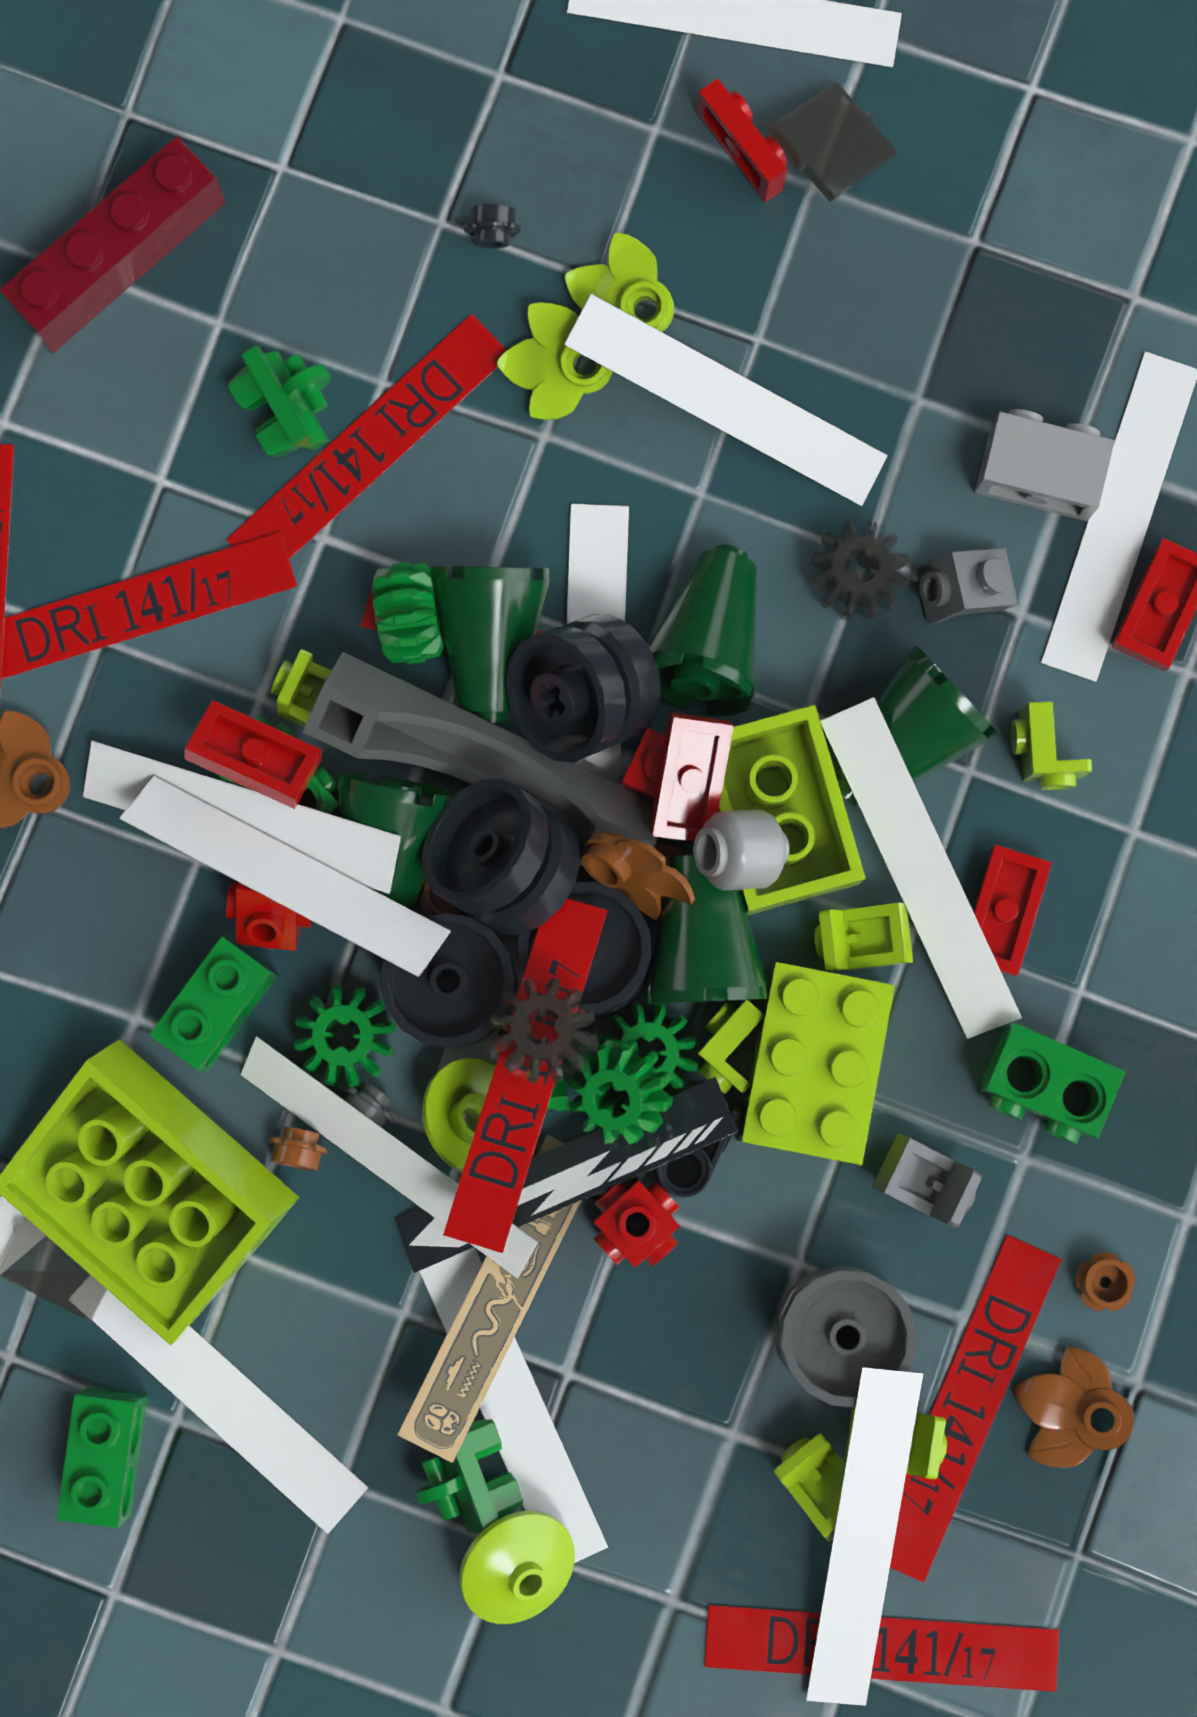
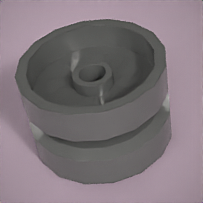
(819, 1308)

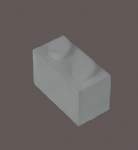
(1045, 464)

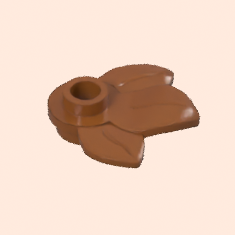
(23, 757)
(635, 871)
(1065, 1410)

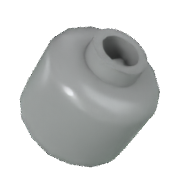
(741, 850)

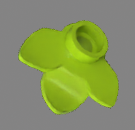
(624, 282)
(548, 365)

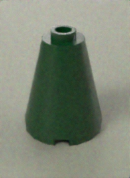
(483, 622)
(710, 635)
(926, 719)
(398, 808)
(704, 947)

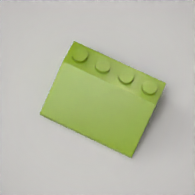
(144, 1190)

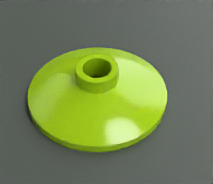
(451, 1093)
(516, 1567)

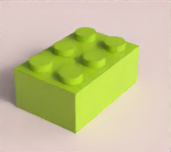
(788, 772)
(816, 1063)

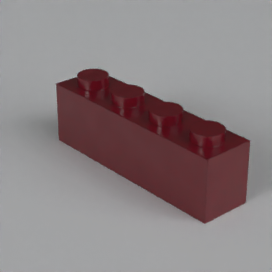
(114, 244)

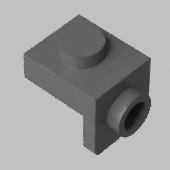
(966, 584)
(927, 1181)

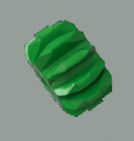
(407, 613)
(347, 1016)
(648, 1032)
(614, 1110)

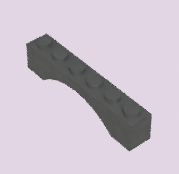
(392, 720)

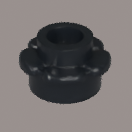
(492, 225)

